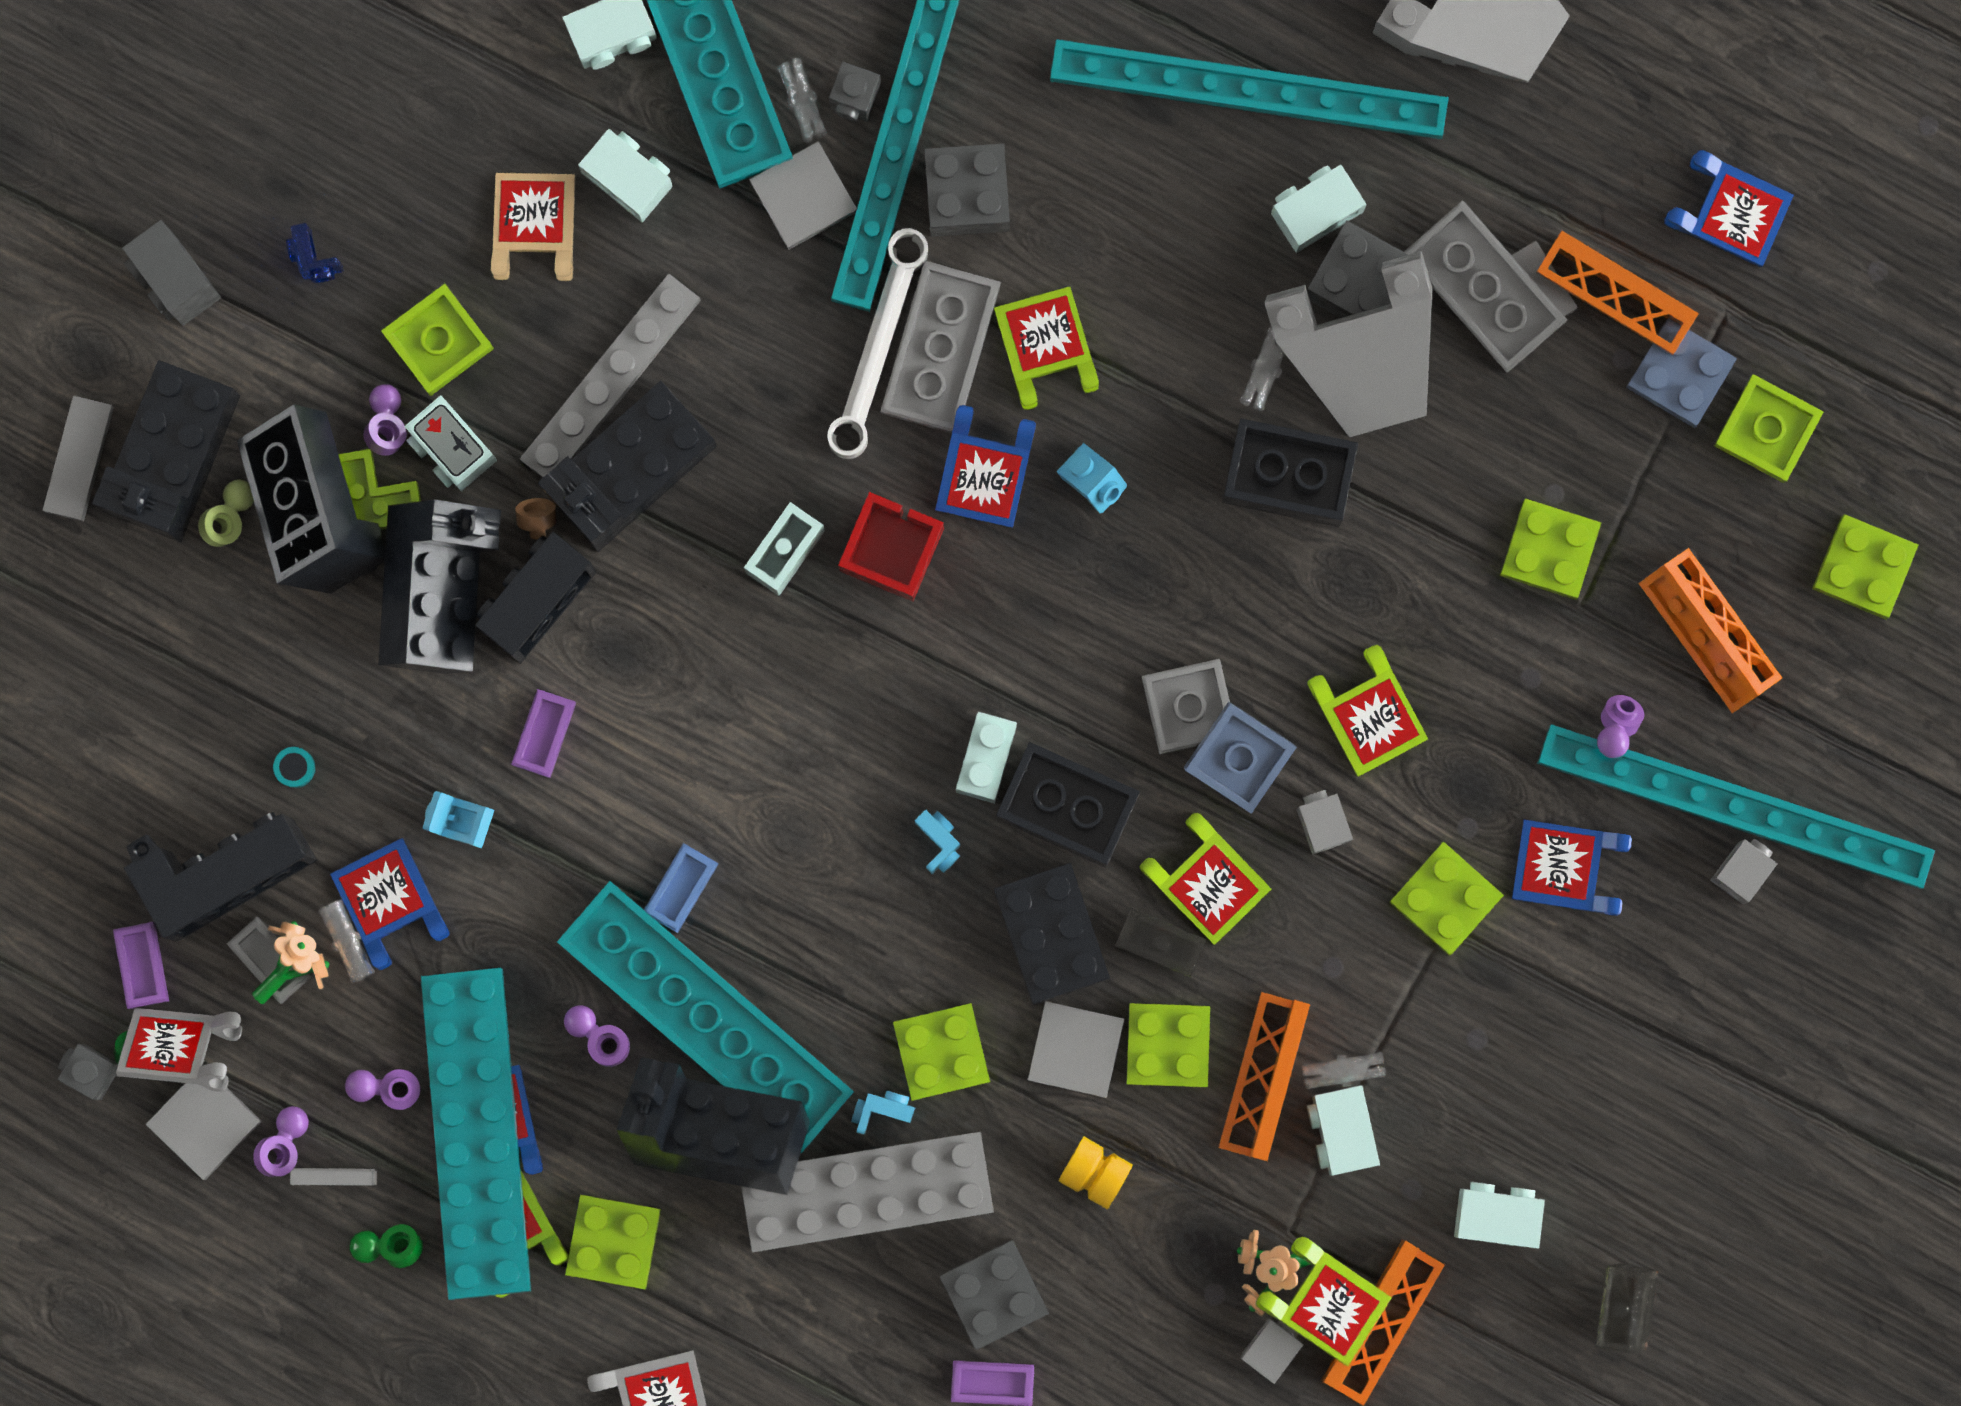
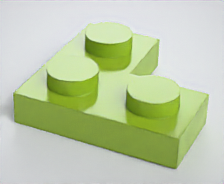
(367, 498)

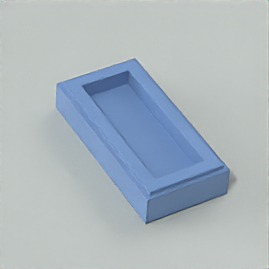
(680, 887)

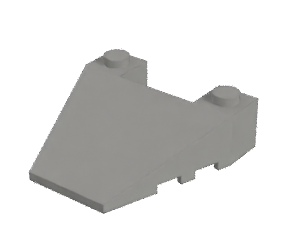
(1485, 35)
(1367, 364)

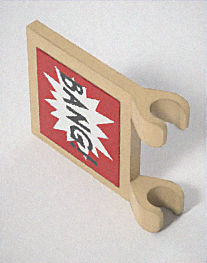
(533, 216)

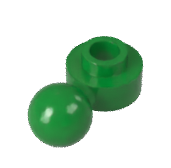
(367, 1246)

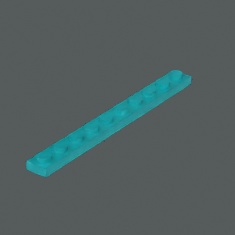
(1249, 89)
(894, 153)
(1738, 808)

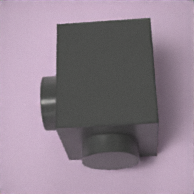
(854, 92)
(87, 1071)

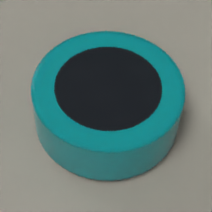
(294, 767)

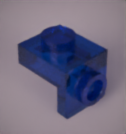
(302, 250)

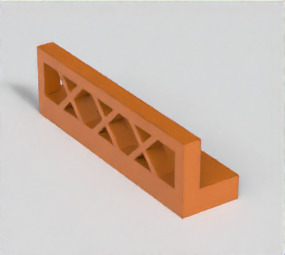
(1623, 280)
(1706, 633)
(1279, 1079)
(1388, 1283)

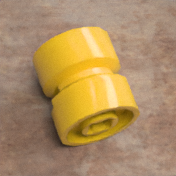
(1095, 1172)

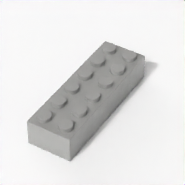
(872, 1192)

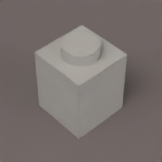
(1324, 822)
(1745, 870)
(1272, 1349)

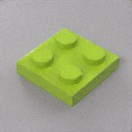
(437, 339)
(1768, 428)
(1550, 549)
(1865, 567)
(1446, 898)
(1168, 1045)
(941, 1052)
(613, 1241)

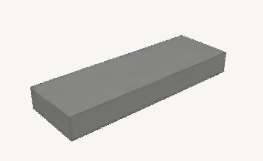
(78, 458)

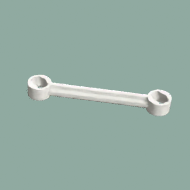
(878, 343)

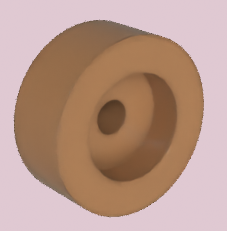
(536, 516)

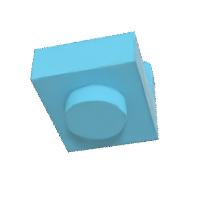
(1093, 478)
(457, 819)
(939, 830)
(891, 1105)

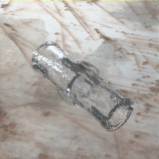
(802, 100)
(1264, 372)
(346, 941)
(1343, 1070)

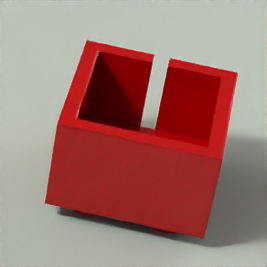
(890, 549)

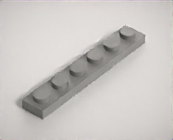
(612, 376)

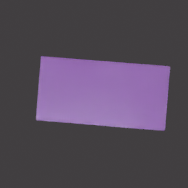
(543, 733)
(141, 965)
(992, 1383)

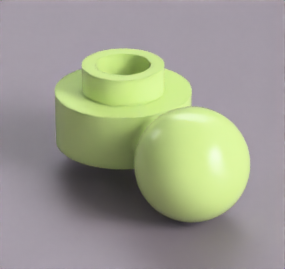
(237, 498)

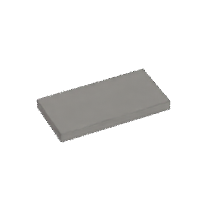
(1486, 287)
(940, 346)

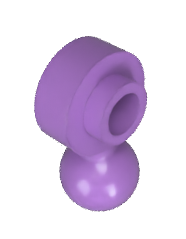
(385, 402)
(1621, 719)
(581, 1022)
(363, 1085)
(291, 1124)

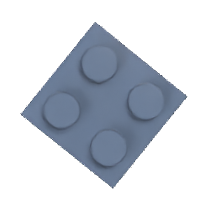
(1682, 381)
(1240, 757)

